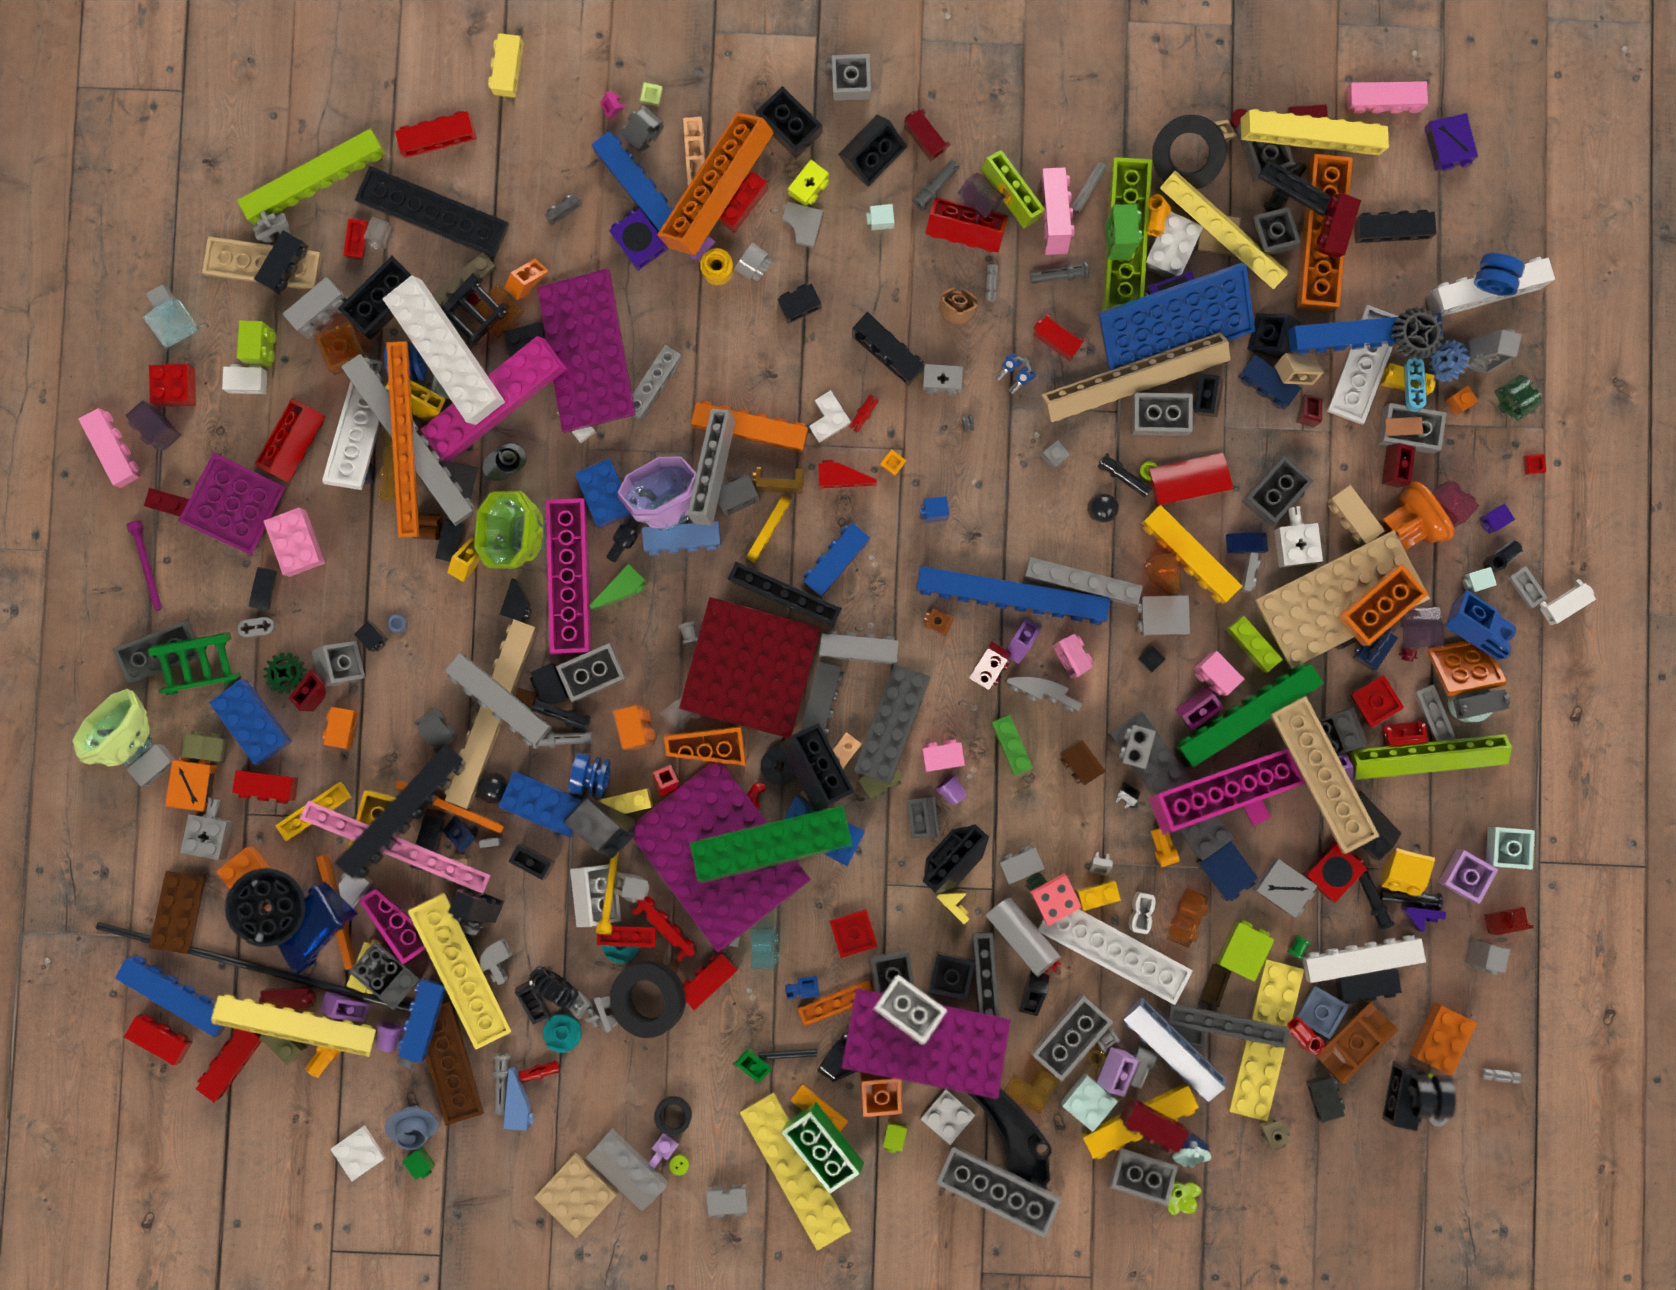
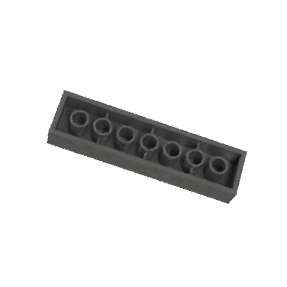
(1166, 773)

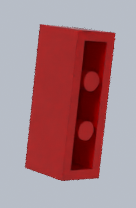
(743, 201)
(264, 786)
(708, 979)
(158, 1039)

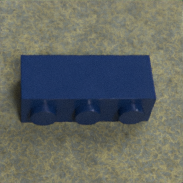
(1268, 383)

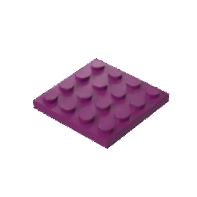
(231, 503)

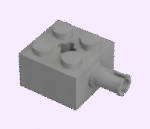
(209, 824)

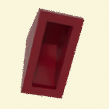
(1310, 411)

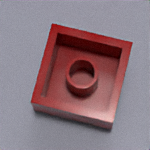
(172, 385)

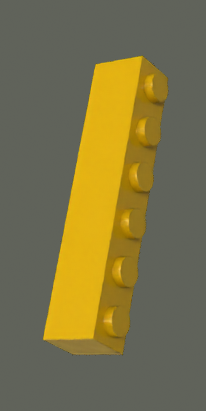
(1191, 554)
(1113, 1134)

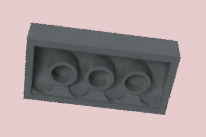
(135, 658)

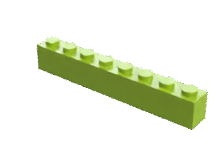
(312, 176)
(1430, 756)

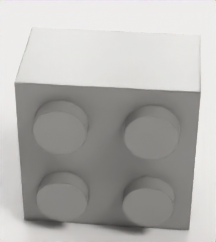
(851, 77)

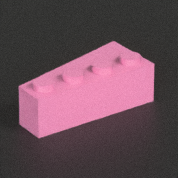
(1057, 211)

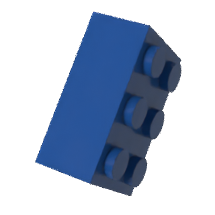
(600, 488)

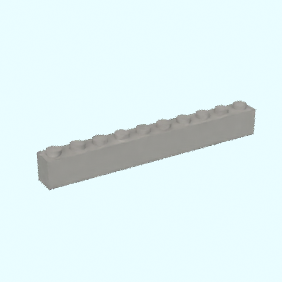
(426, 462)

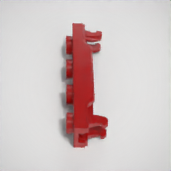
(663, 925)

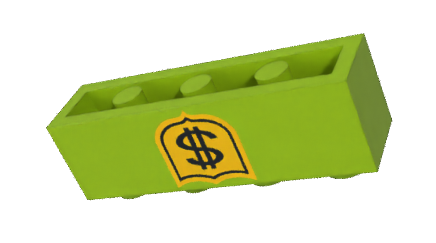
(1010, 184)

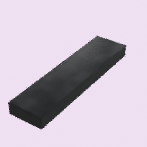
(1295, 187)

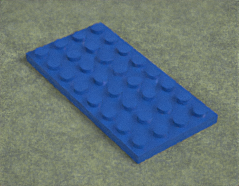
(1178, 316)

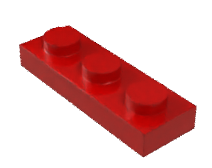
(629, 936)

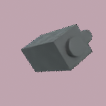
(1481, 704)

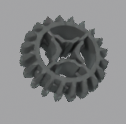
(1411, 320)

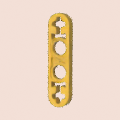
(768, 529)

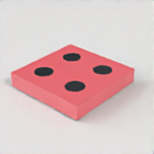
(1056, 899)

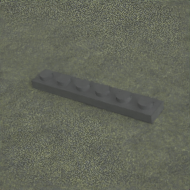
(1228, 1025)

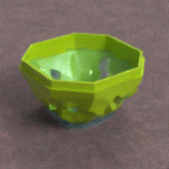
(509, 530)

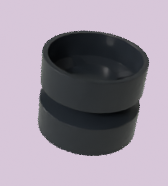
(1432, 1096)

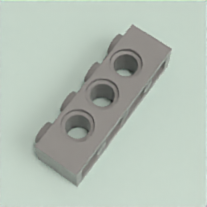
(655, 381)

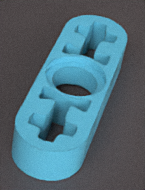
(1410, 392)

